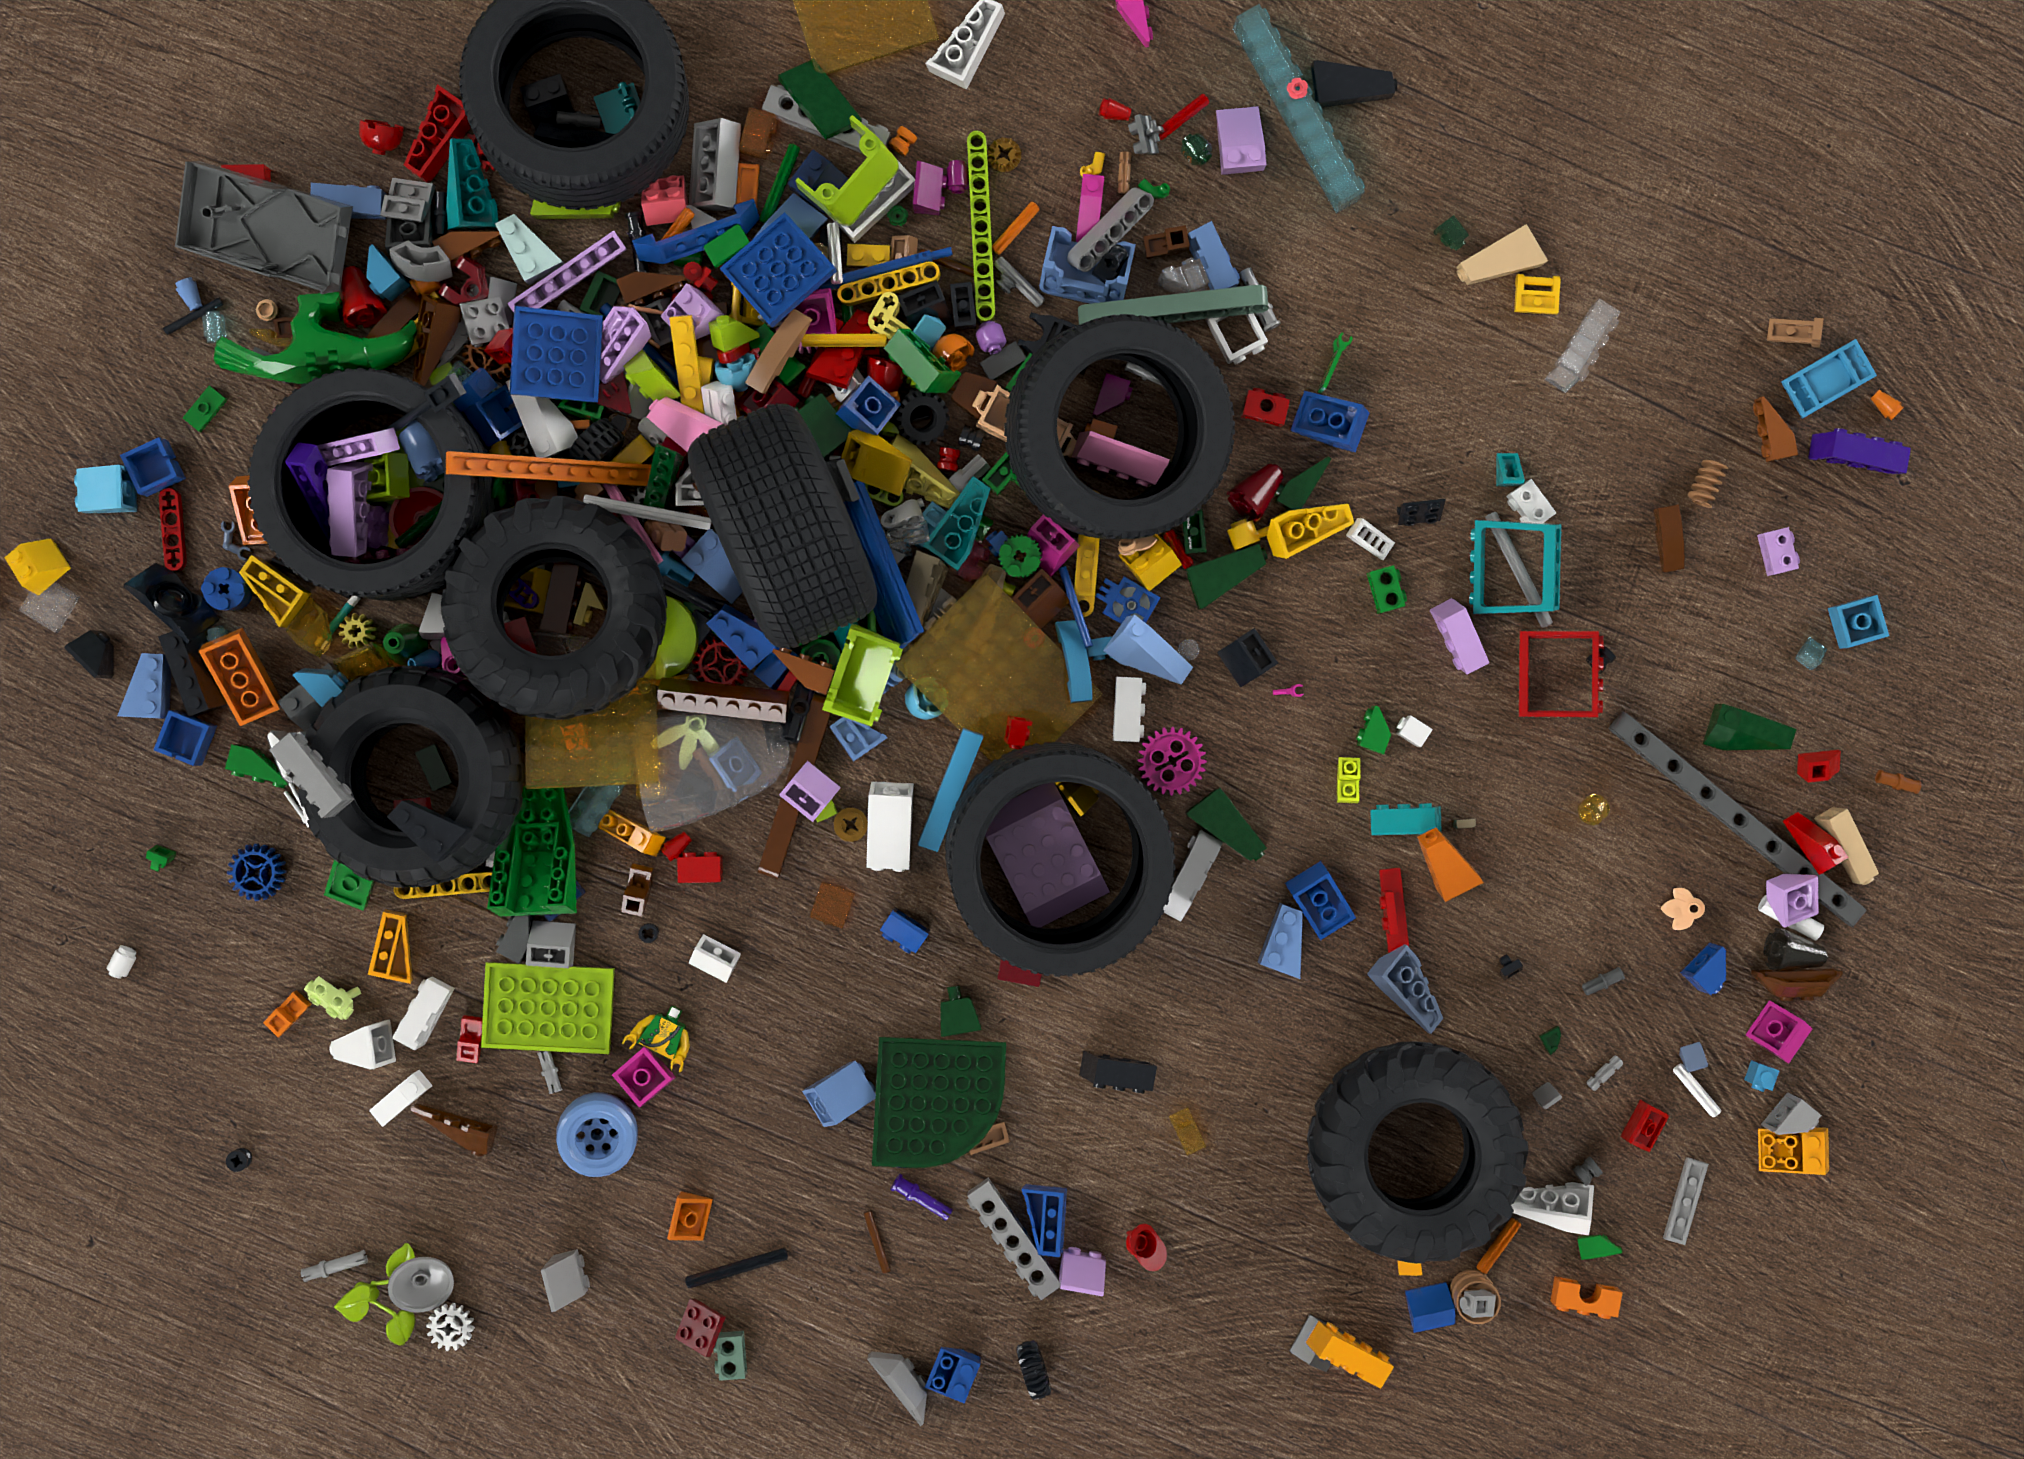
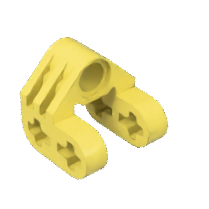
(887, 315)

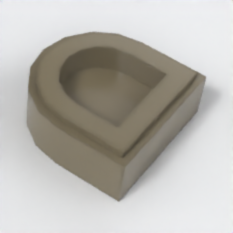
(1464, 823)

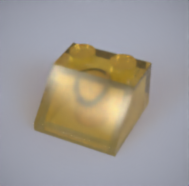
(363, 661)

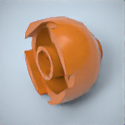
(954, 350)

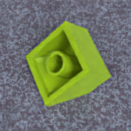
(650, 377)

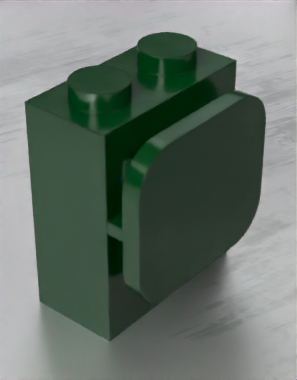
(824, 424)

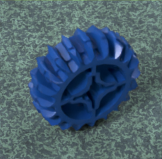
(263, 879)

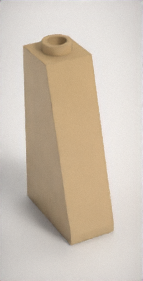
(1505, 257)
(1841, 826)

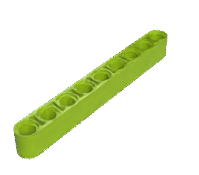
(983, 217)

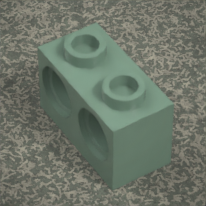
(736, 1356)

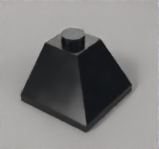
(94, 653)

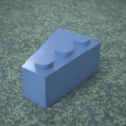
(365, 201)
(1215, 259)
(1284, 942)

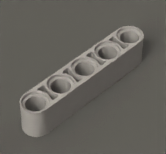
(1110, 229)

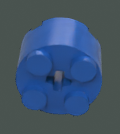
(215, 589)

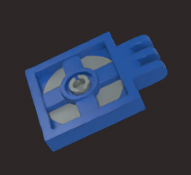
(1127, 600)

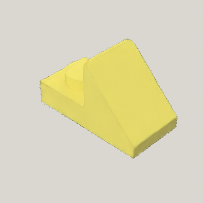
(589, 598)

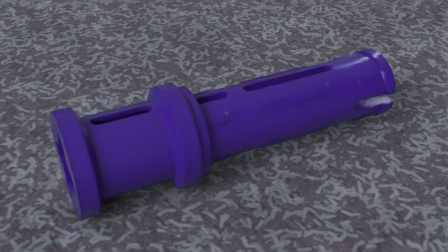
(912, 1192)

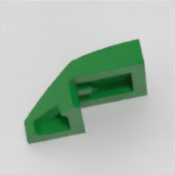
(1597, 1246)

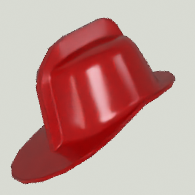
(1146, 1247)

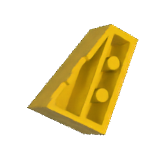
(275, 590)

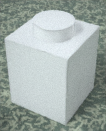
(1413, 730)

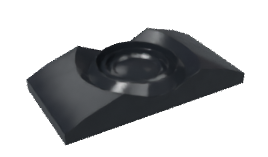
(172, 602)

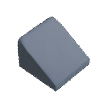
(1693, 1057)

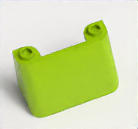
(861, 675)

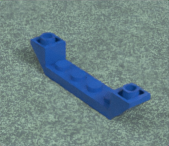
(695, 239)

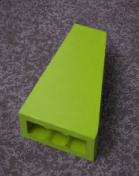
(544, 211)

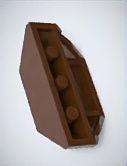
(1797, 982)

